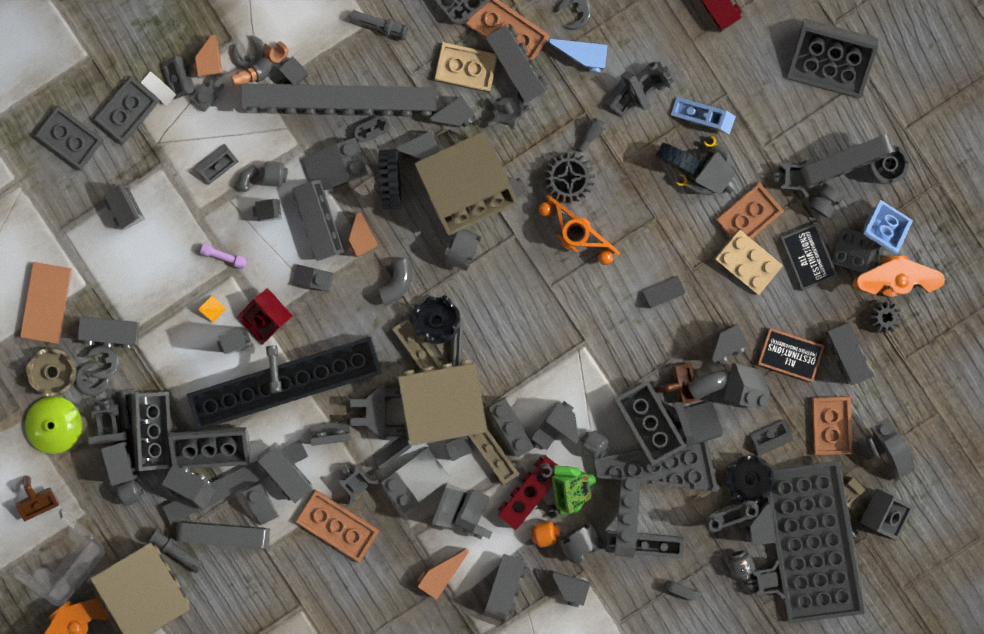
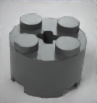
(897, 172)
(462, 250)
(579, 543)

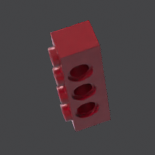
(516, 518)

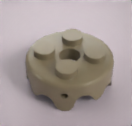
(38, 372)

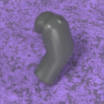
(244, 177)

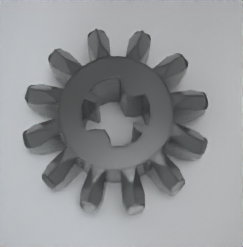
(885, 310)

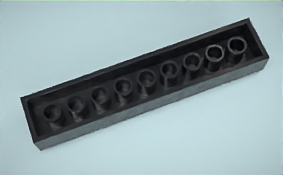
(297, 378)

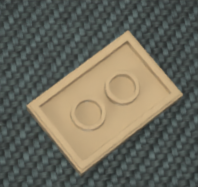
(466, 67)

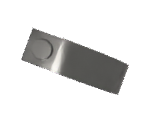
(897, 451)

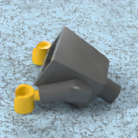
(712, 173)

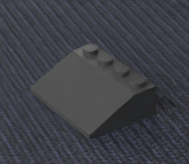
(833, 58)

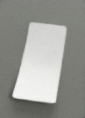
(158, 88)

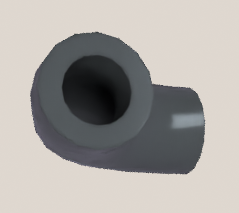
(399, 284)
(709, 383)

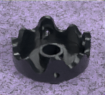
(436, 308)
(737, 479)

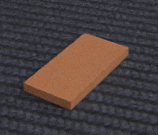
(497, 14)
(46, 302)
(337, 526)

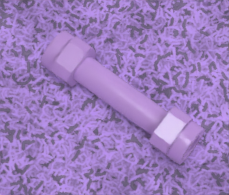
(239, 261)

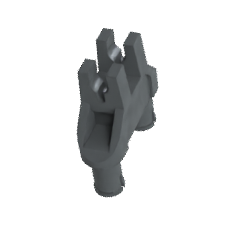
(375, 412)
(730, 515)

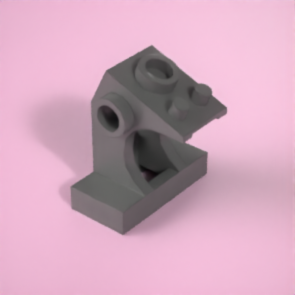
(638, 92)
(110, 433)

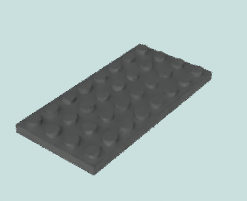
(815, 543)

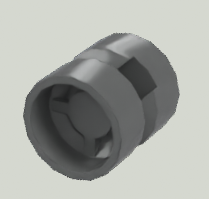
(826, 200)

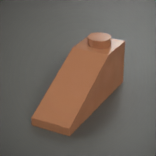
(439, 575)

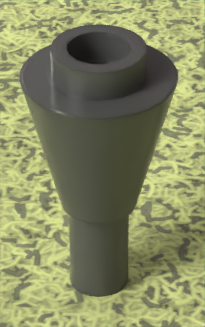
(593, 130)

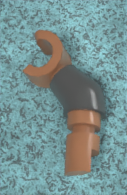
(262, 67)

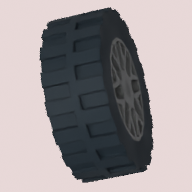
(677, 158)

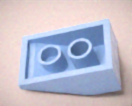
(887, 226)

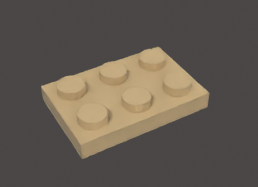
(748, 261)

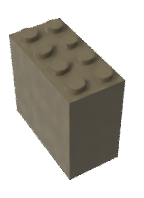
(466, 183)
(442, 402)
(139, 592)

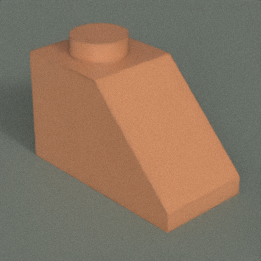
(208, 59)
(361, 237)

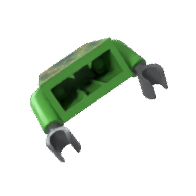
(570, 489)

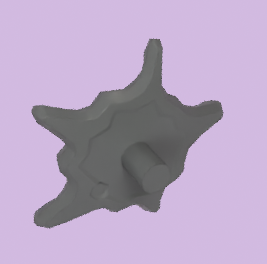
(508, 110)

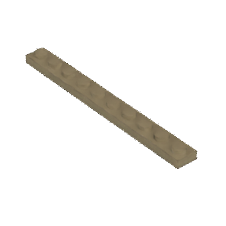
(485, 441)

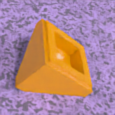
(212, 308)

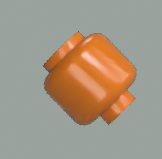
(545, 534)

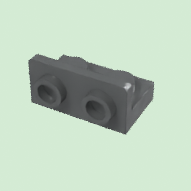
(330, 433)

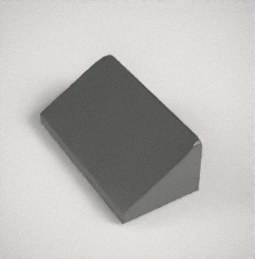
(178, 77)
(619, 99)
(216, 164)
(664, 292)
(124, 401)
(771, 437)
(392, 451)

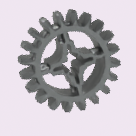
(567, 161)

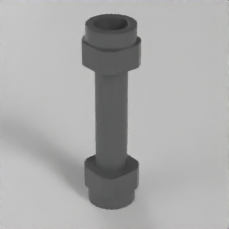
(275, 384)

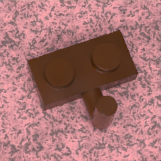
(682, 376)
(35, 503)

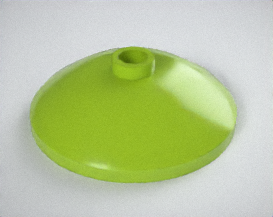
(66, 422)

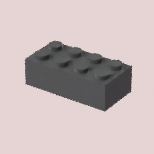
(650, 424)

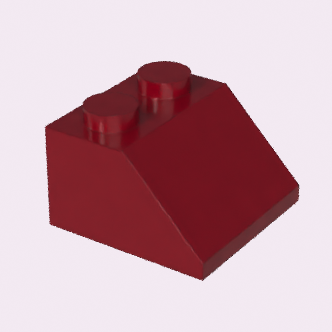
(264, 316)

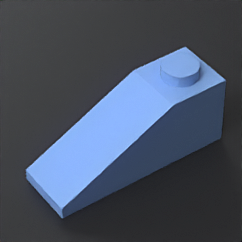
(586, 54)
(703, 115)

